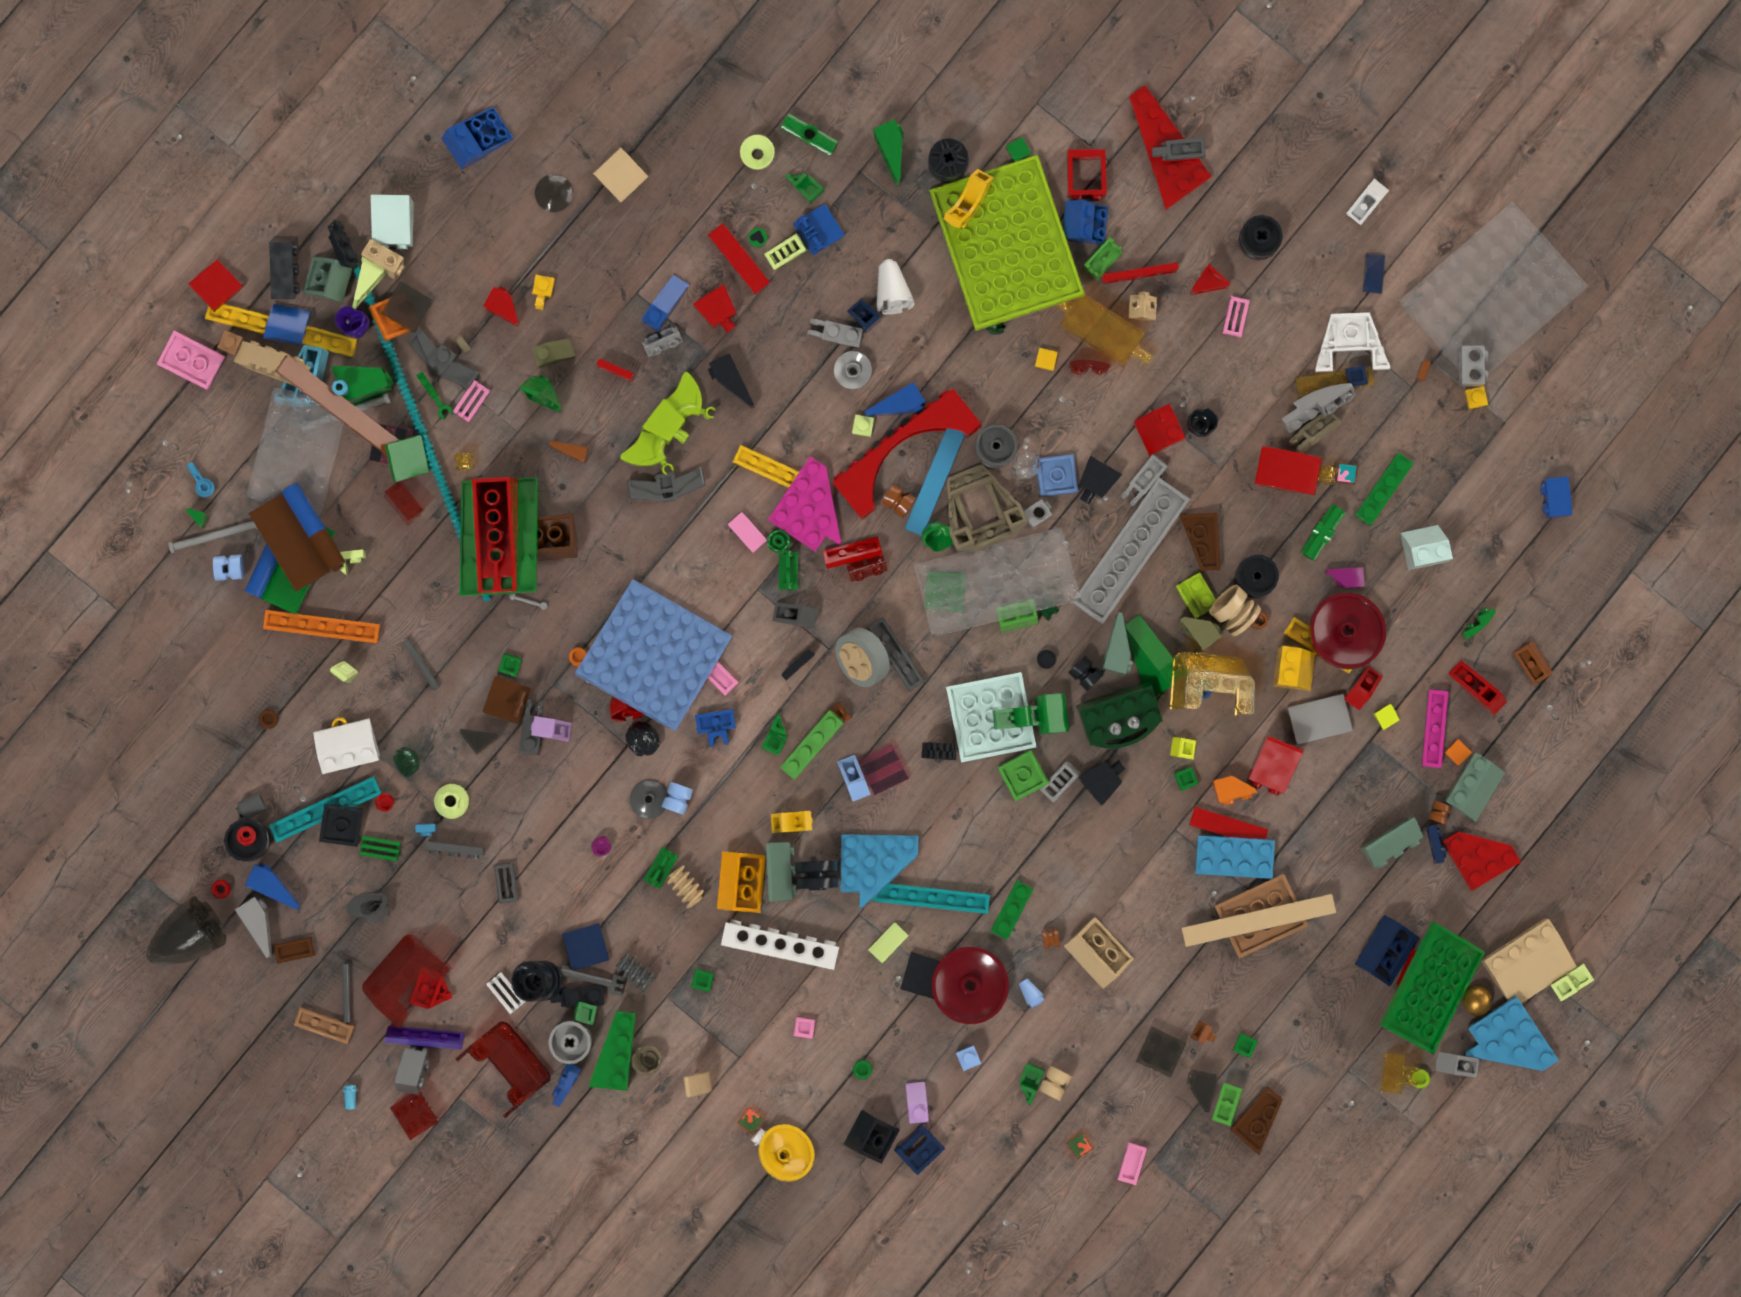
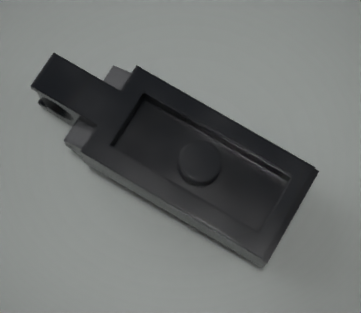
(342, 245)
(590, 995)

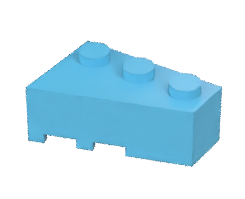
(314, 358)

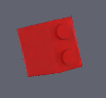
(1159, 429)

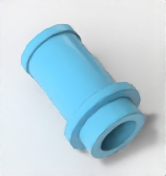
(335, 386)
(350, 1096)

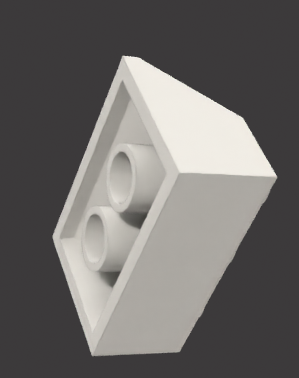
(346, 746)

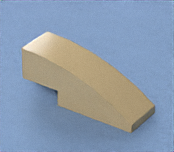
(697, 1084)

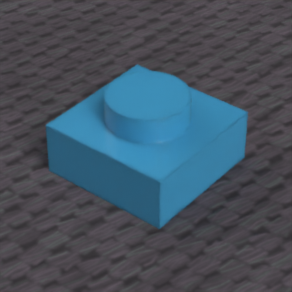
(426, 829)

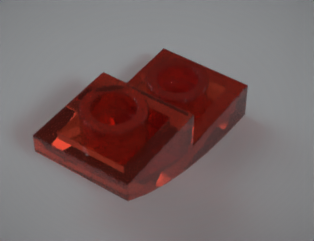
(1081, 366)

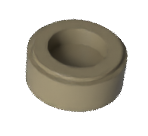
(461, 342)

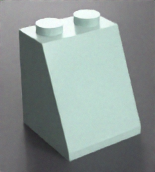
(392, 220)
(1425, 547)

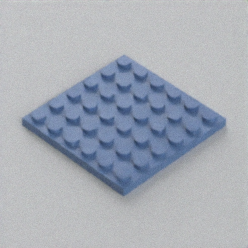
(653, 655)

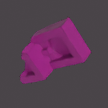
(1347, 577)

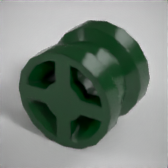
(1048, 612)

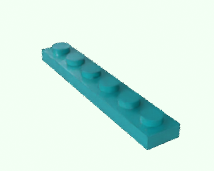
(313, 814)
(934, 898)

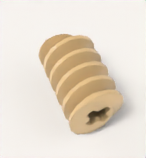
(685, 887)

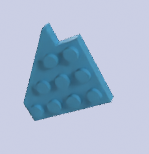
(873, 862)
(1511, 1038)

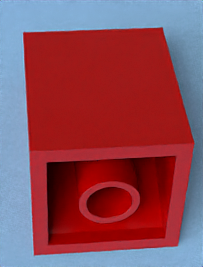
(1274, 765)

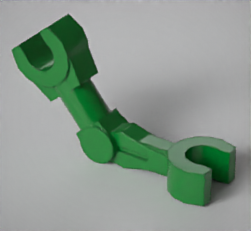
(433, 394)

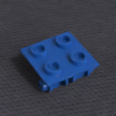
(818, 229)

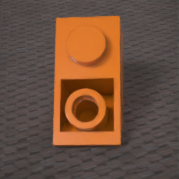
(1230, 788)

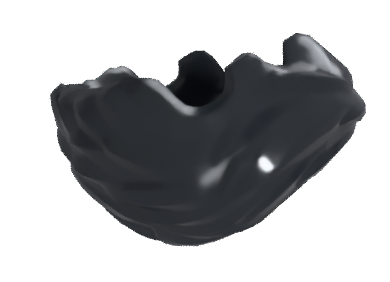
(642, 739)

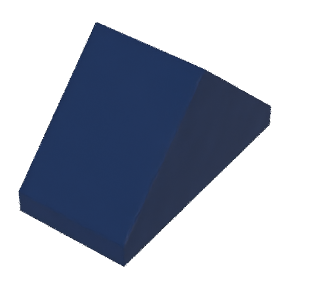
(864, 315)

